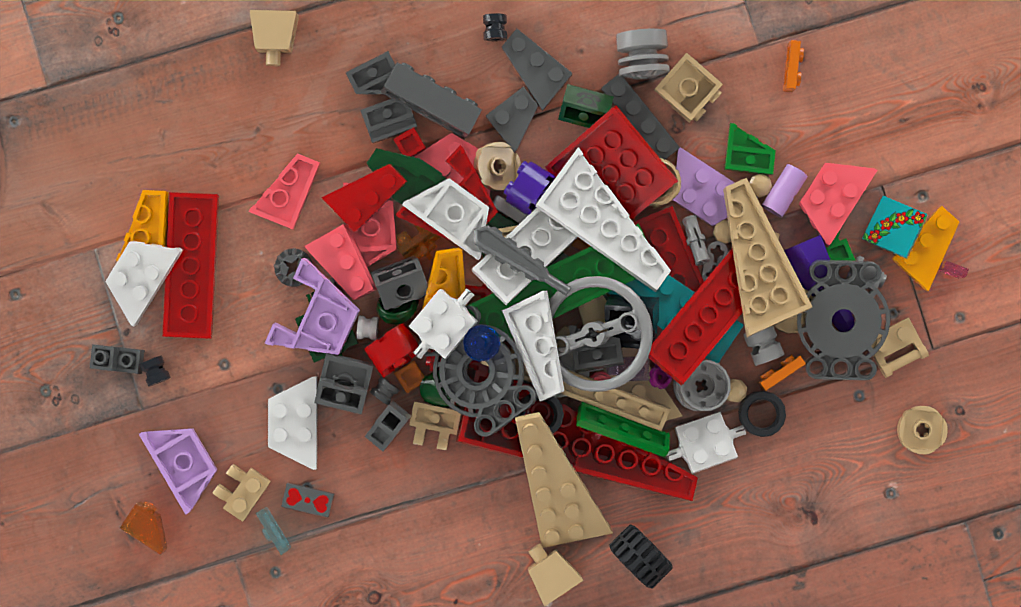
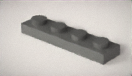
(640, 117)

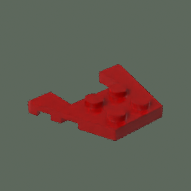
(471, 183)

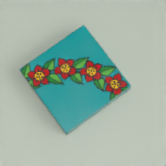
(895, 227)

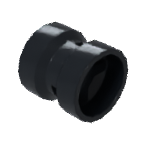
(495, 27)
(155, 371)

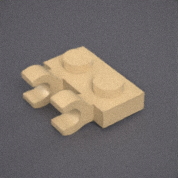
(434, 418)
(245, 495)

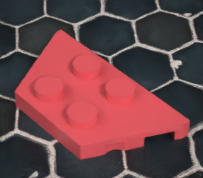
(439, 152)
(834, 197)
(378, 235)

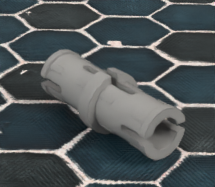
(696, 240)

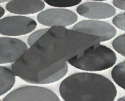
(537, 68)

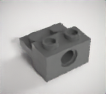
(394, 275)
(344, 383)

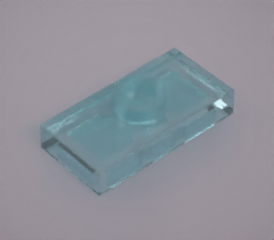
(272, 530)

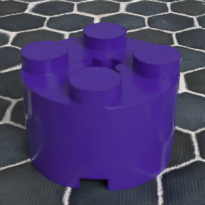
(528, 187)

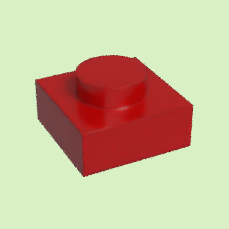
(410, 143)

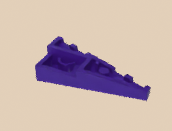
(801, 258)

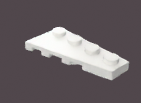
(535, 338)

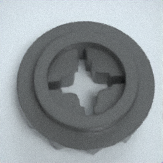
(282, 269)

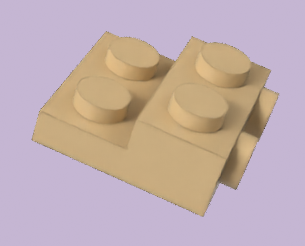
(689, 88)

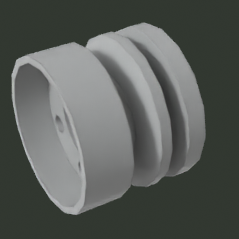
(642, 53)
(715, 384)

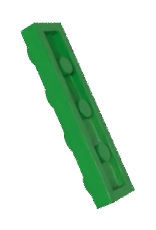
(623, 429)

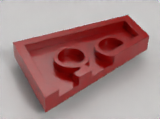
(364, 197)

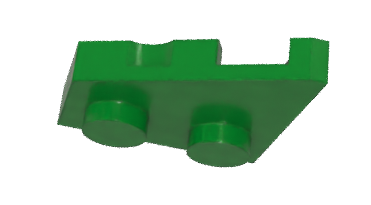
(747, 153)

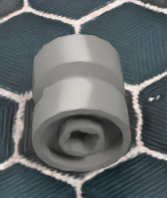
(764, 346)

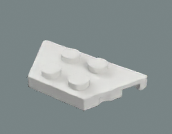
(452, 213)
(139, 276)
(294, 423)

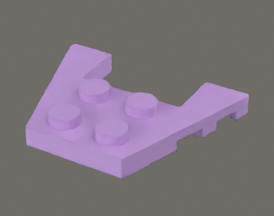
(326, 318)

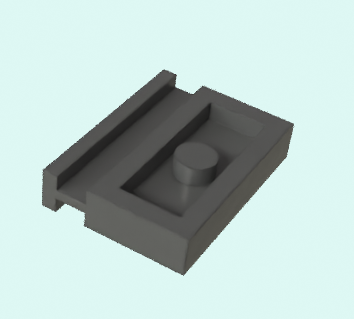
(387, 120)

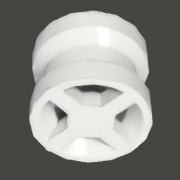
(367, 327)

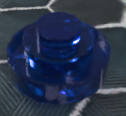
(481, 343)

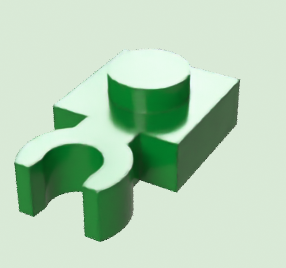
(840, 249)

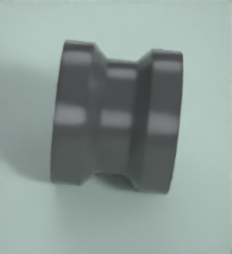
(384, 390)

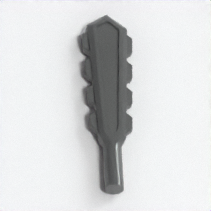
(506, 251)

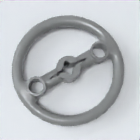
(642, 323)

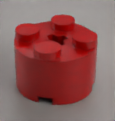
(392, 350)

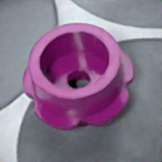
(660, 383)

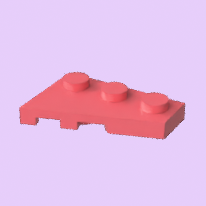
(288, 193)
(343, 261)

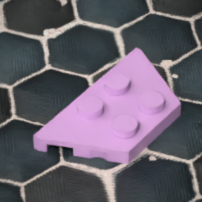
(701, 189)
(182, 463)

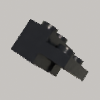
(618, 305)

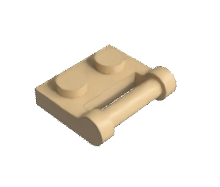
(898, 337)

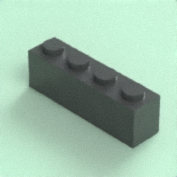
(431, 100)

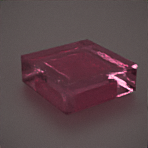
(953, 269)

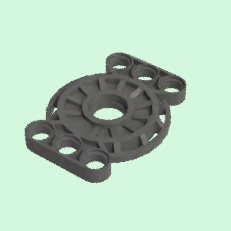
(838, 295)
(489, 394)

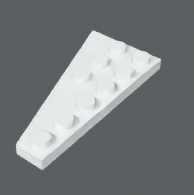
(596, 216)

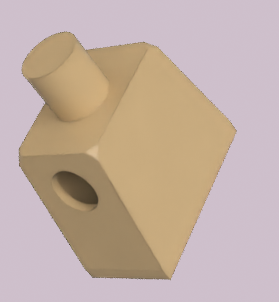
(274, 33)
(552, 574)

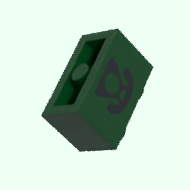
(584, 106)

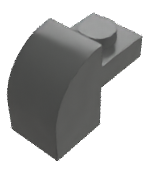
(388, 425)

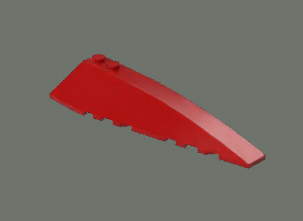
(586, 450)

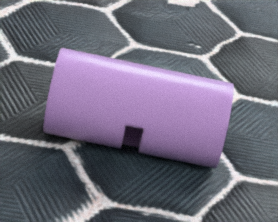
(784, 190)

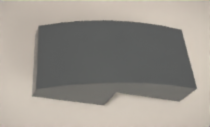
(116, 359)

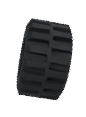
(640, 556)

